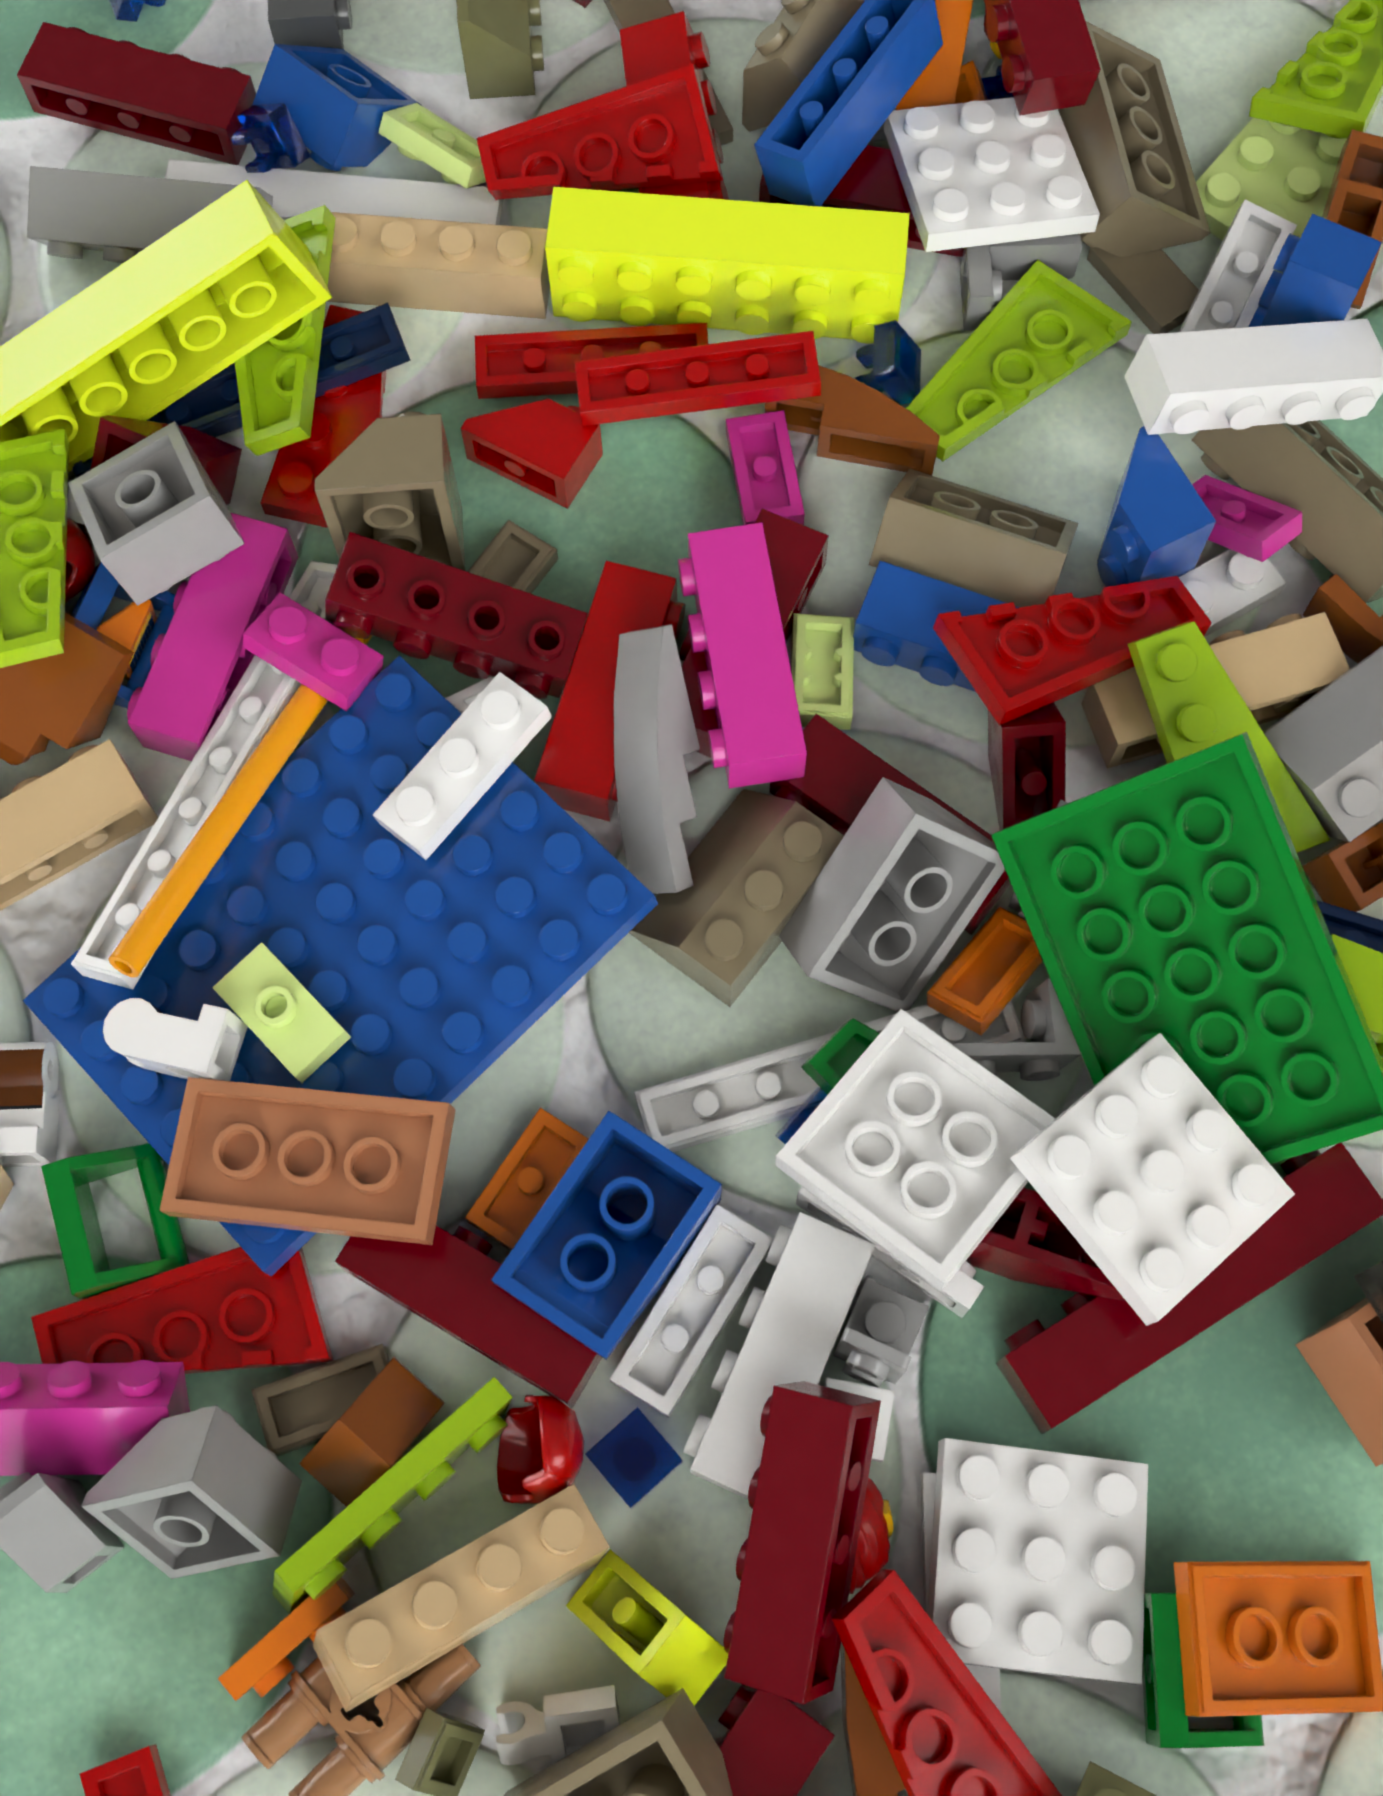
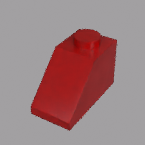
(536, 447)

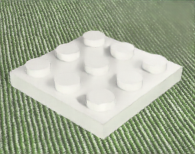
(989, 174)
(916, 1148)
(1152, 1178)
(1040, 1560)

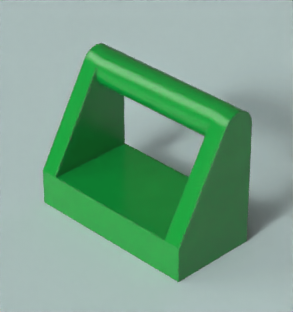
(79, 1227)
(1163, 1687)

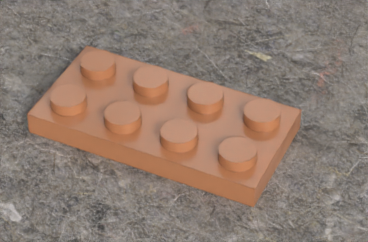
(309, 1160)

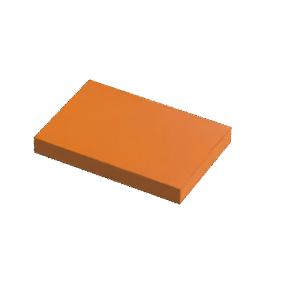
(1278, 1637)

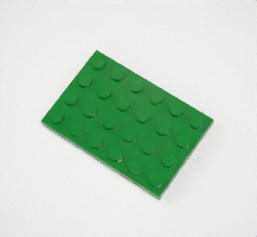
(1195, 921)

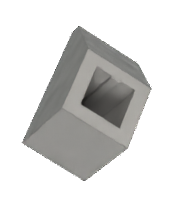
(51, 1532)

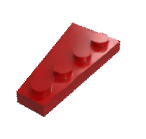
(616, 141)
(335, 424)
(1059, 647)
(203, 1314)
(928, 1703)

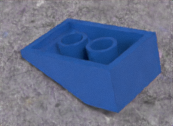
(609, 1235)

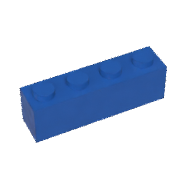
(847, 98)

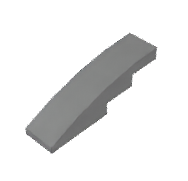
(650, 739)

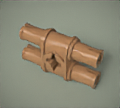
(363, 1744)

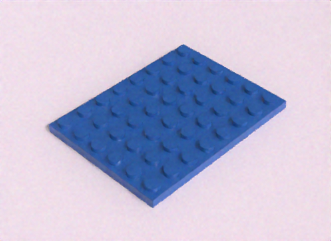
(409, 954)

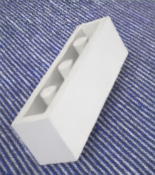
(1256, 376)
(787, 1342)

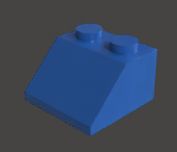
(331, 101)
(1155, 520)

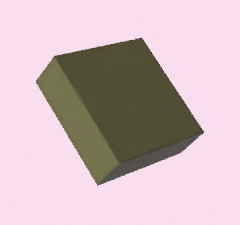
(440, 1754)

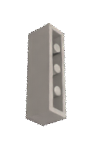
(111, 210)

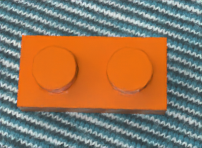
(526, 1179)
(267, 1660)

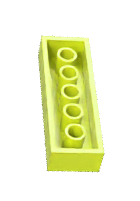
(724, 263)
(159, 323)

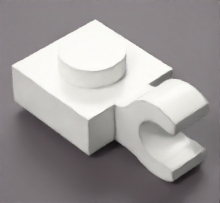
(562, 1728)

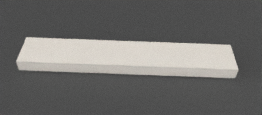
(305, 190)
(771, 1084)

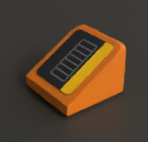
(131, 629)

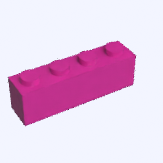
(203, 648)
(744, 655)
(82, 1413)

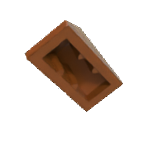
(372, 1432)

